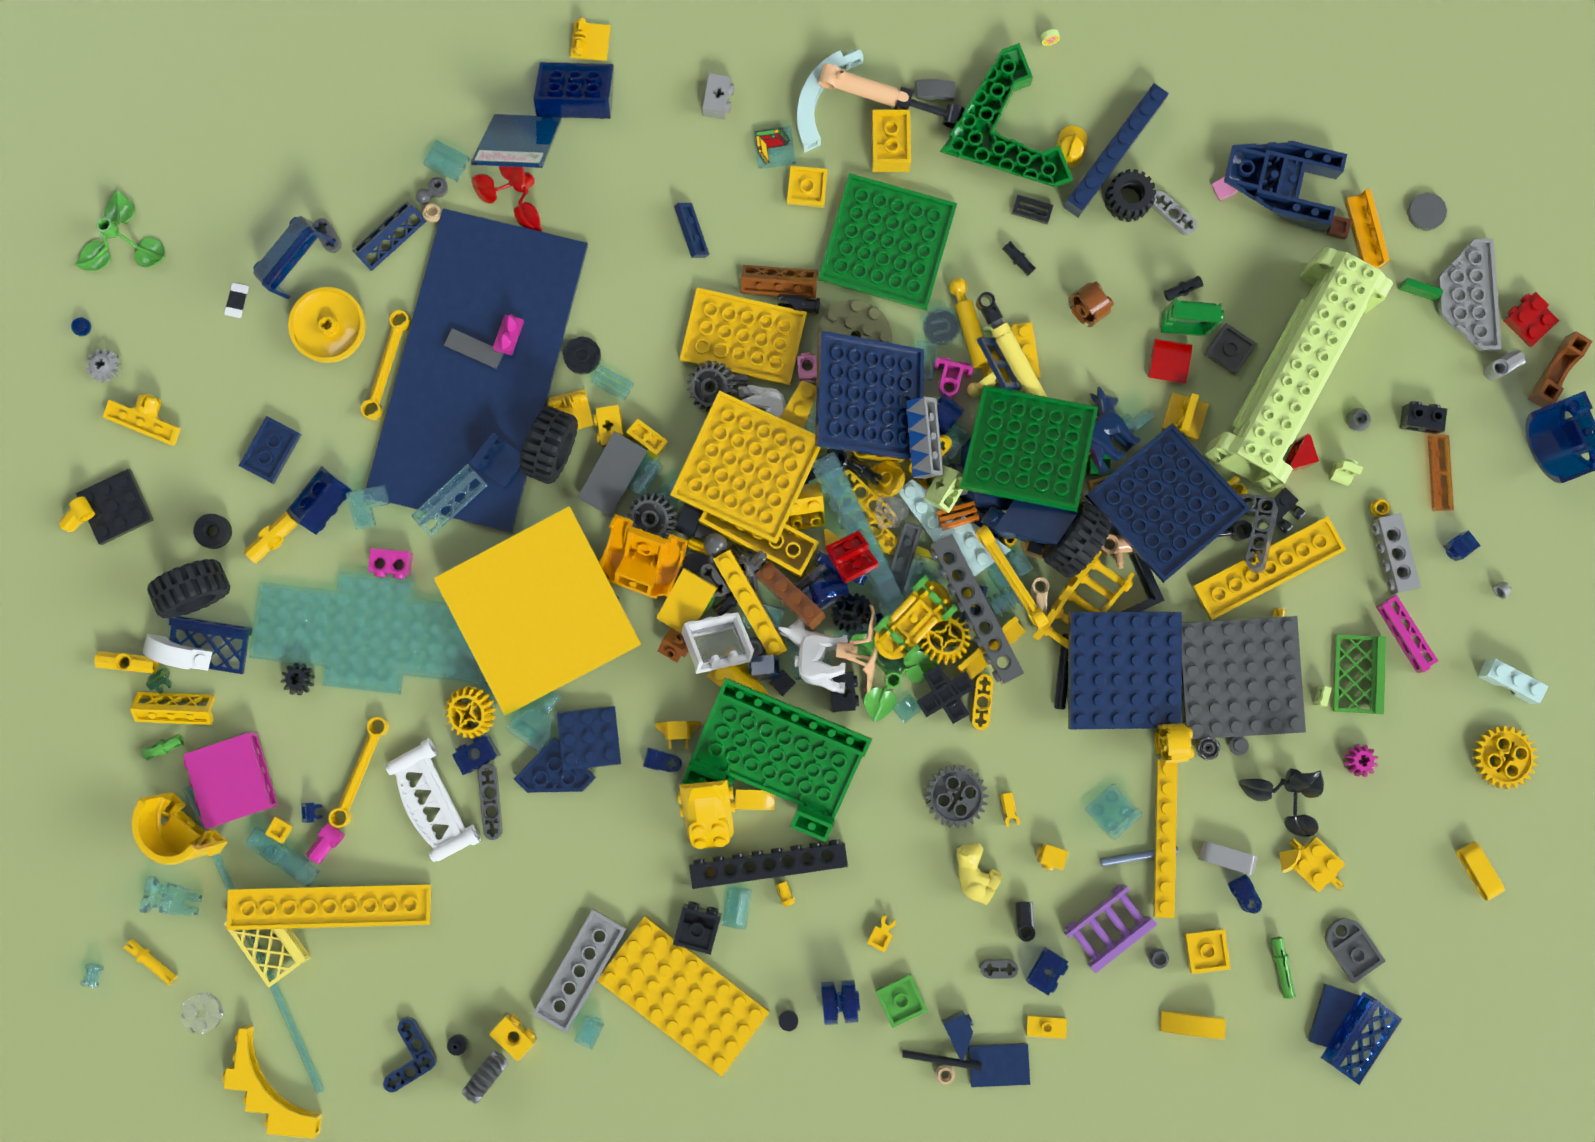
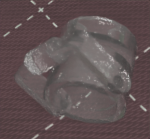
(894, 512)

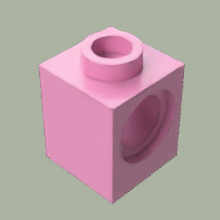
(807, 376)

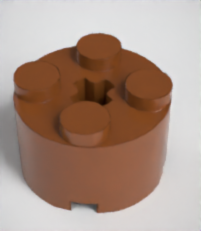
(1090, 304)

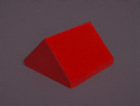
(1302, 453)

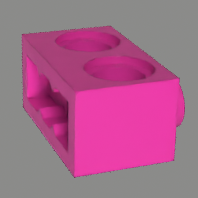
(391, 558)

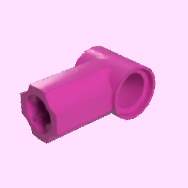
(327, 839)

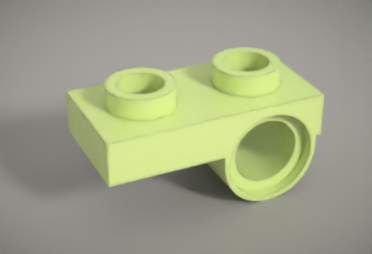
(1344, 471)

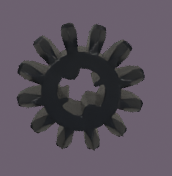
(293, 684)

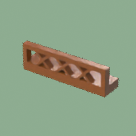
(778, 283)

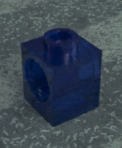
(1461, 546)

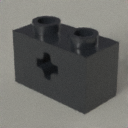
(851, 701)

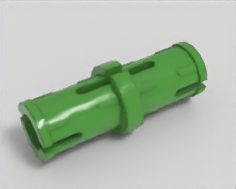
(162, 747)

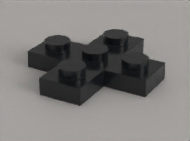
(946, 694)

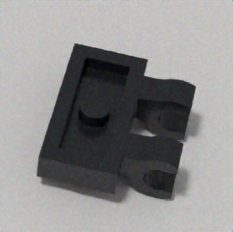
(1286, 502)

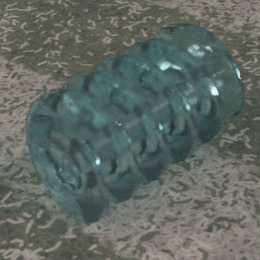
(1003, 601)

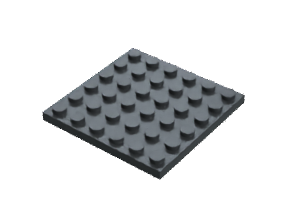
(1242, 677)

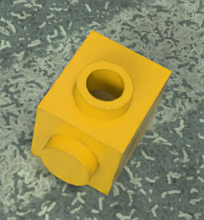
(1051, 857)

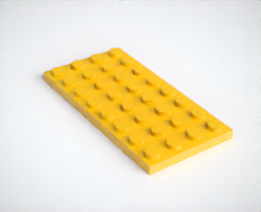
(683, 996)

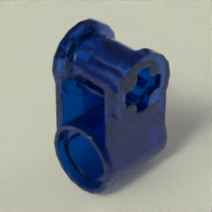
(659, 760)
(1243, 891)

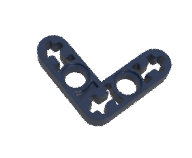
(417, 1054)

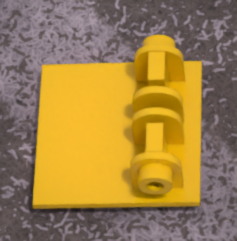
(590, 41)
(576, 404)

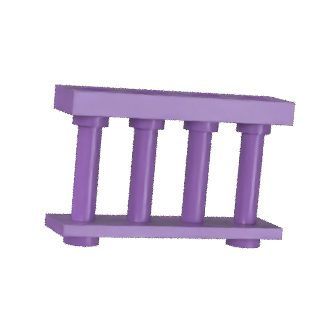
(1128, 936)

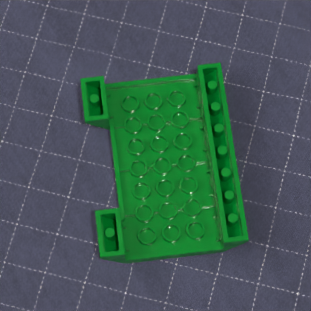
(779, 753)

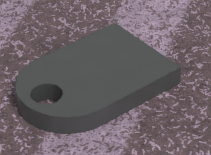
(1353, 949)

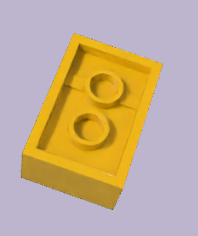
(891, 141)

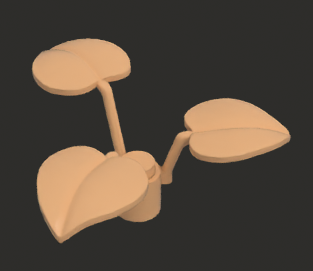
(849, 652)

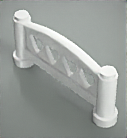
(456, 835)

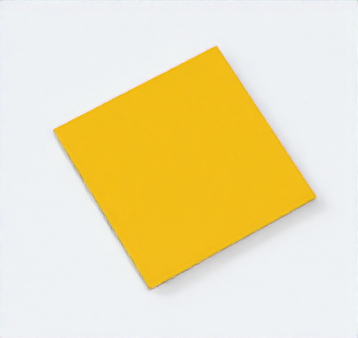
(537, 611)

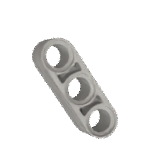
(1227, 857)

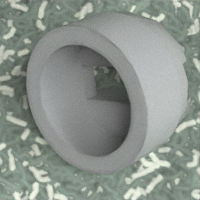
(1502, 590)

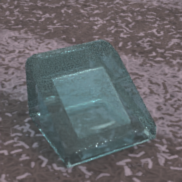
(907, 708)

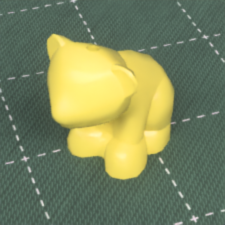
(974, 883)

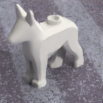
(764, 398)
(811, 654)

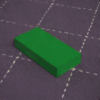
(1421, 289)

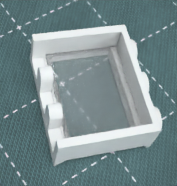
(717, 642)

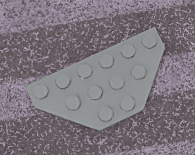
(1471, 296)

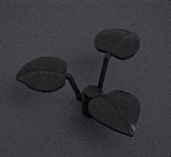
(1308, 784)

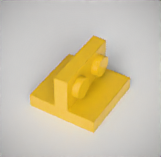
(1185, 414)

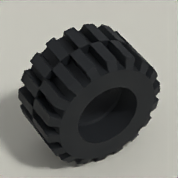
(1138, 183)

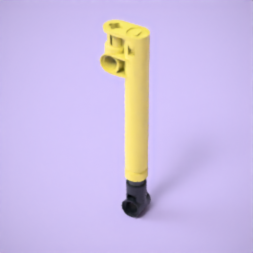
(1010, 347)

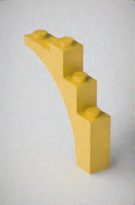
(260, 1097)

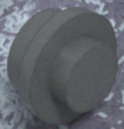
(1238, 745)
(1158, 958)

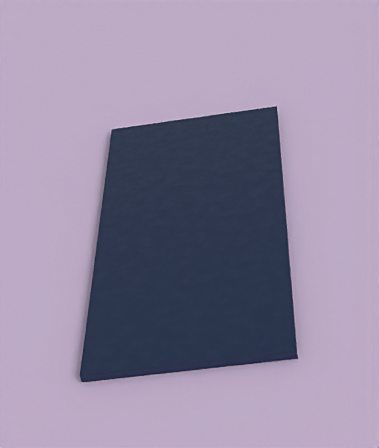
(451, 403)

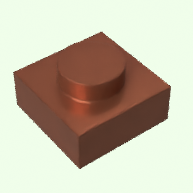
(1339, 227)

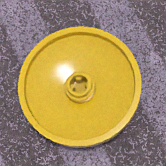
(327, 325)

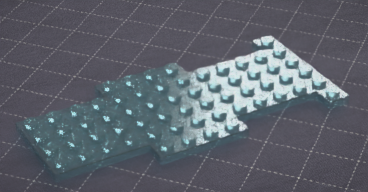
(363, 633)

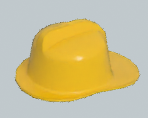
(1073, 144)

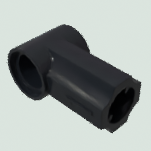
(1024, 918)

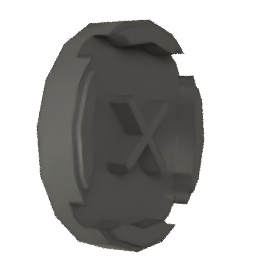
(1427, 211)

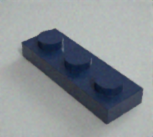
(691, 230)

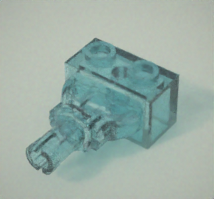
(533, 726)

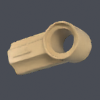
(1040, 598)

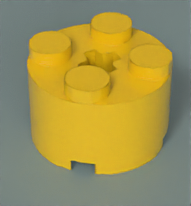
(1174, 743)

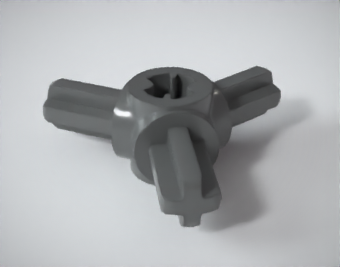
(749, 563)

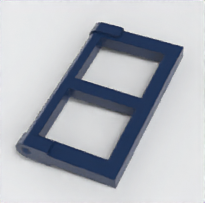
(994, 364)

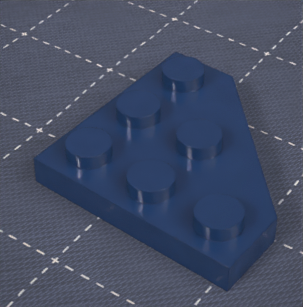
(546, 773)

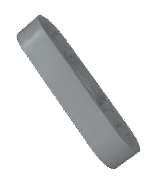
(1181, 212)

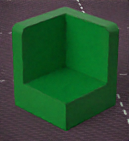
(1093, 471)

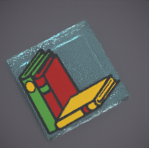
(774, 147)

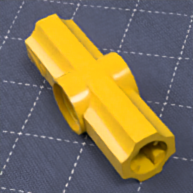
(270, 537)
(116, 661)

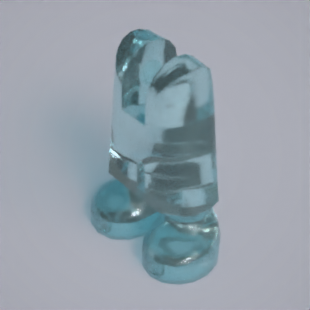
(172, 898)

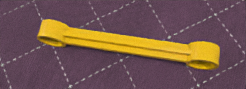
(385, 365)
(1034, 612)
(358, 772)

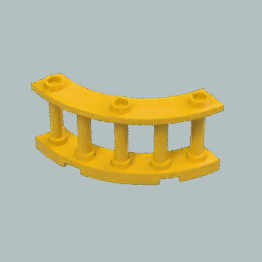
(1069, 594)

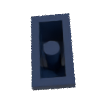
(959, 1031)

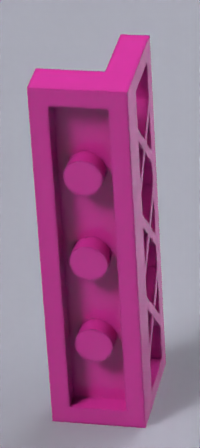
(1403, 636)

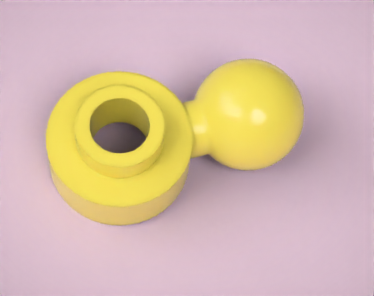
(975, 389)

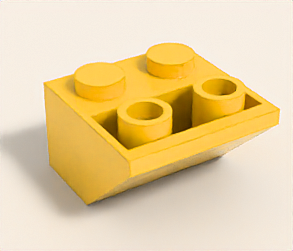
(808, 509)

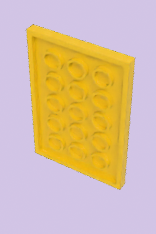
(744, 336)

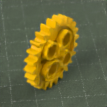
(1520, 766)

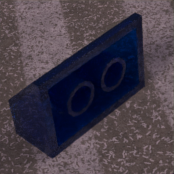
(319, 500)

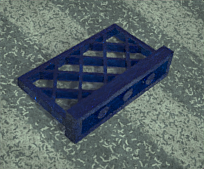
(215, 629)
(1352, 1030)

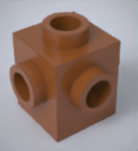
(673, 645)

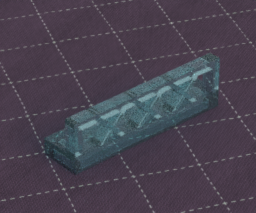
(443, 498)

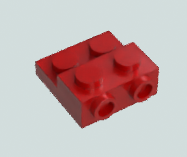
(1531, 318)

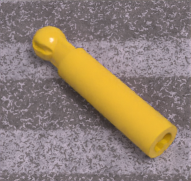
(969, 322)

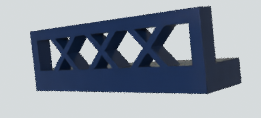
(384, 230)

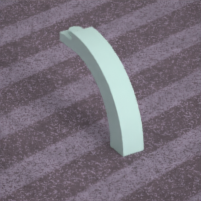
(810, 93)

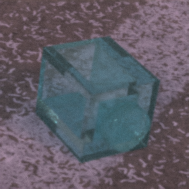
(589, 1031)

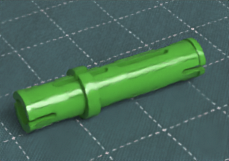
(1281, 960)

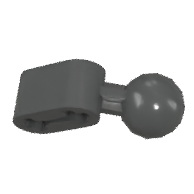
(715, 545)

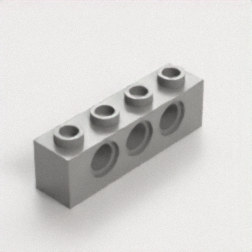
(1401, 545)

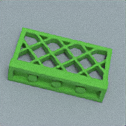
(1377, 670)

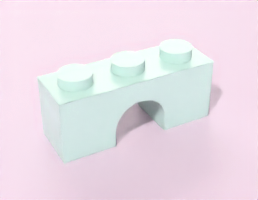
(1522, 685)

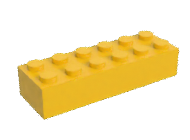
(790, 553)

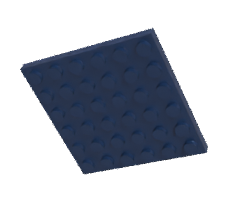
(865, 394)
(1168, 502)
(1124, 669)

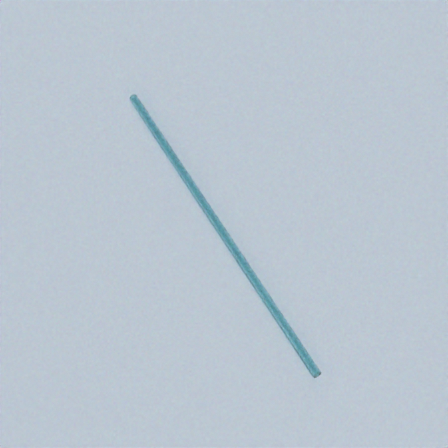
(261, 959)

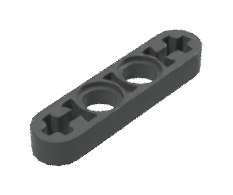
(493, 801)

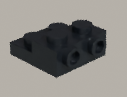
(697, 927)

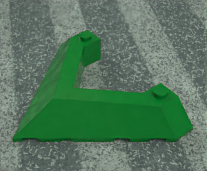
(975, 133)

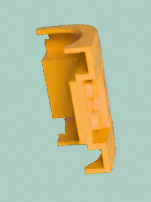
(642, 559)

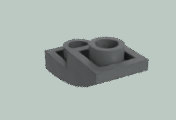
(935, 88)

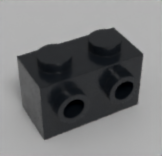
(1423, 418)

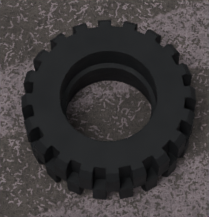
(548, 445)
(1080, 542)
(188, 588)

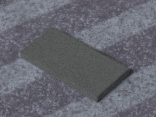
(612, 473)

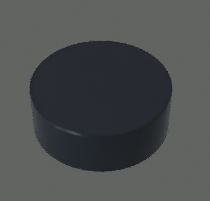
(788, 1020)

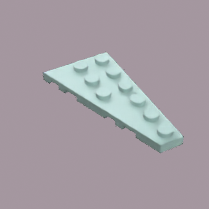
(926, 514)

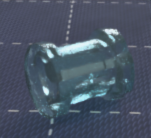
(91, 975)

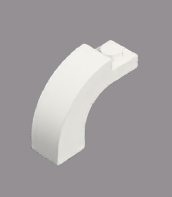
(166, 652)

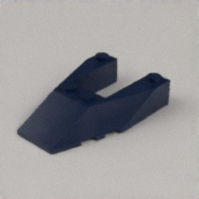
(1275, 174)

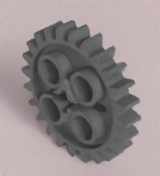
(972, 804)

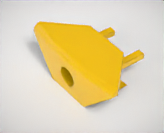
(678, 730)

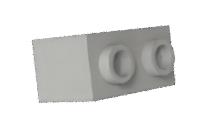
(716, 86)

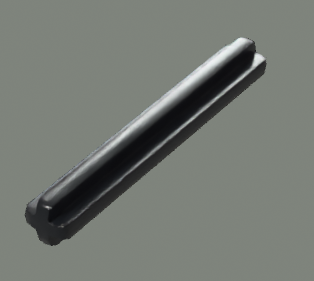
(1062, 678)

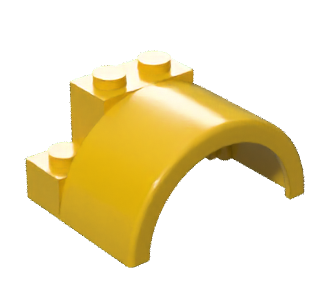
(177, 838)

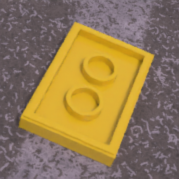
(686, 600)

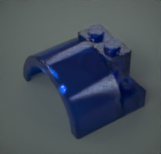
(1560, 442)

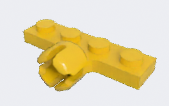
(143, 418)

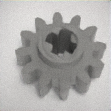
(96, 364)

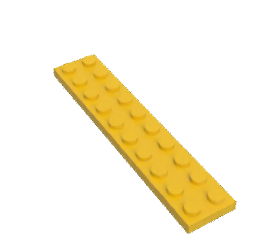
(328, 907)

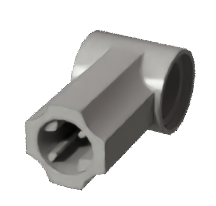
(1504, 365)

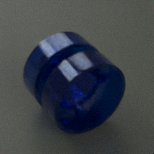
(836, 1002)

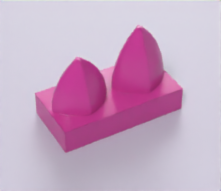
(508, 334)

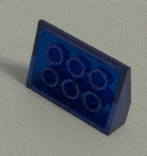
(574, 90)

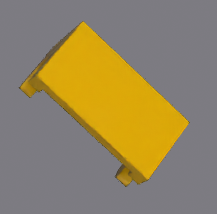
(647, 438)

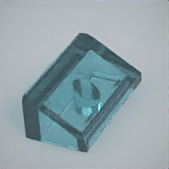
(737, 907)

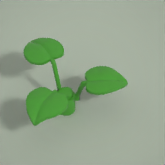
(95, 254)
(879, 701)

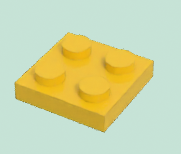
(807, 186)
(1207, 951)

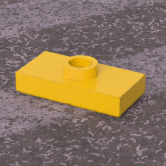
(1046, 1026)

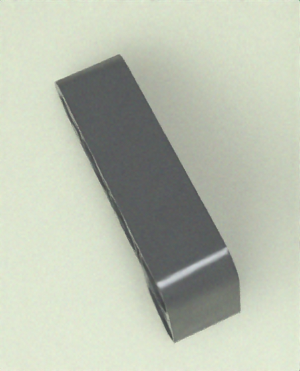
(1257, 534)

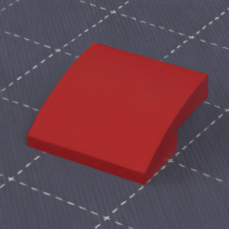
(1170, 361)
(851, 556)

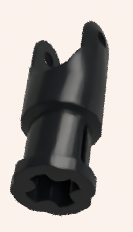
(799, 303)

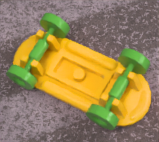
(902, 630)

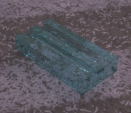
(928, 377)
(625, 390)

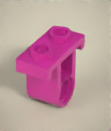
(951, 374)

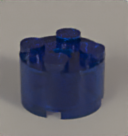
(948, 413)

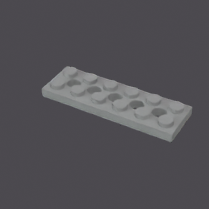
(566, 972)

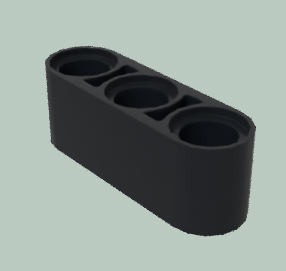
(688, 520)

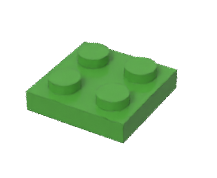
(901, 1000)

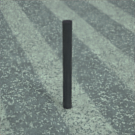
(941, 1060)

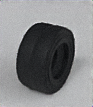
(201, 528)

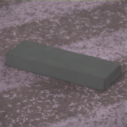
(473, 348)

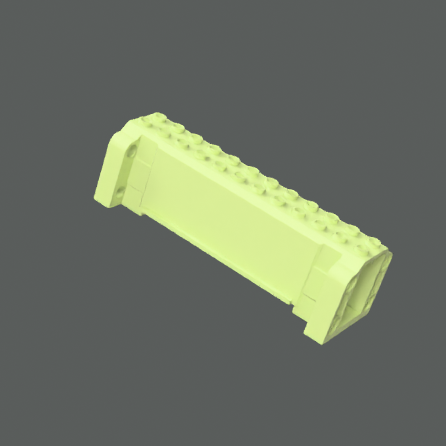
(1298, 367)

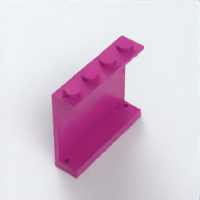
(230, 780)

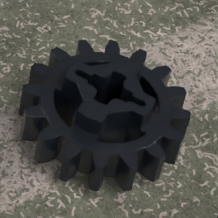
(845, 619)

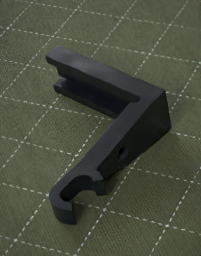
(1149, 584)

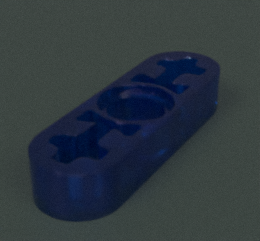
(825, 560)

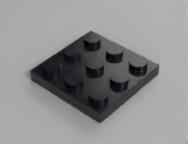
(117, 506)

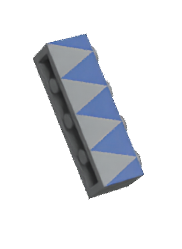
(924, 437)

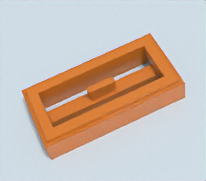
(972, 510)

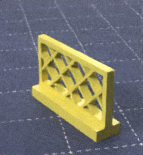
(288, 940)

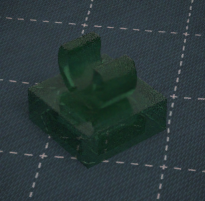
(155, 680)

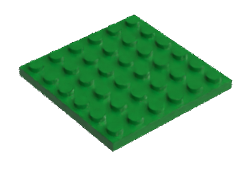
(887, 241)
(1029, 448)

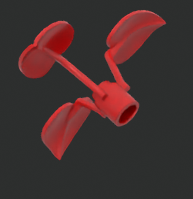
(525, 213)

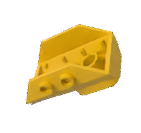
(707, 813)

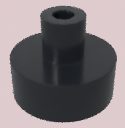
(457, 1040)

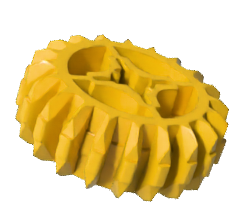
(952, 640)
(477, 710)

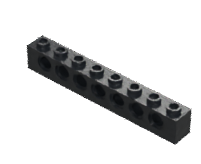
(700, 880)

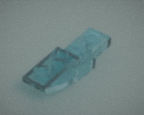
(283, 856)

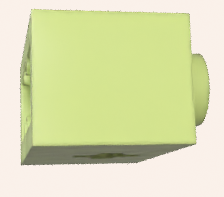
(945, 489)

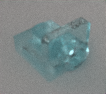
(1140, 420)

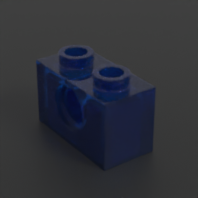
(487, 753)

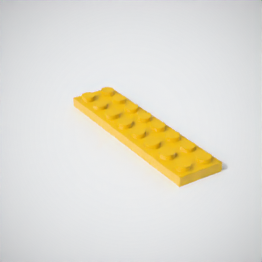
(1285, 561)

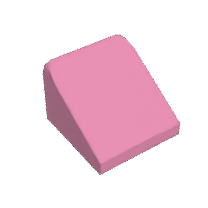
(1222, 189)

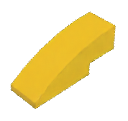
(1193, 1024)

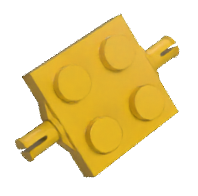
(1318, 864)

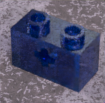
(1051, 961)

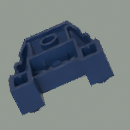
(1030, 522)

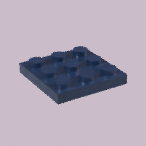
(588, 738)

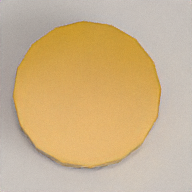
(892, 479)

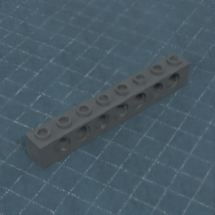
(977, 598)

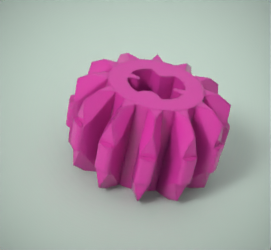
(1366, 765)

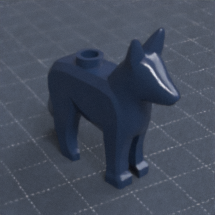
(1108, 425)

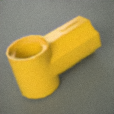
(79, 512)

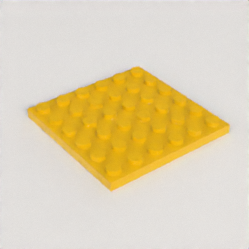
(747, 467)

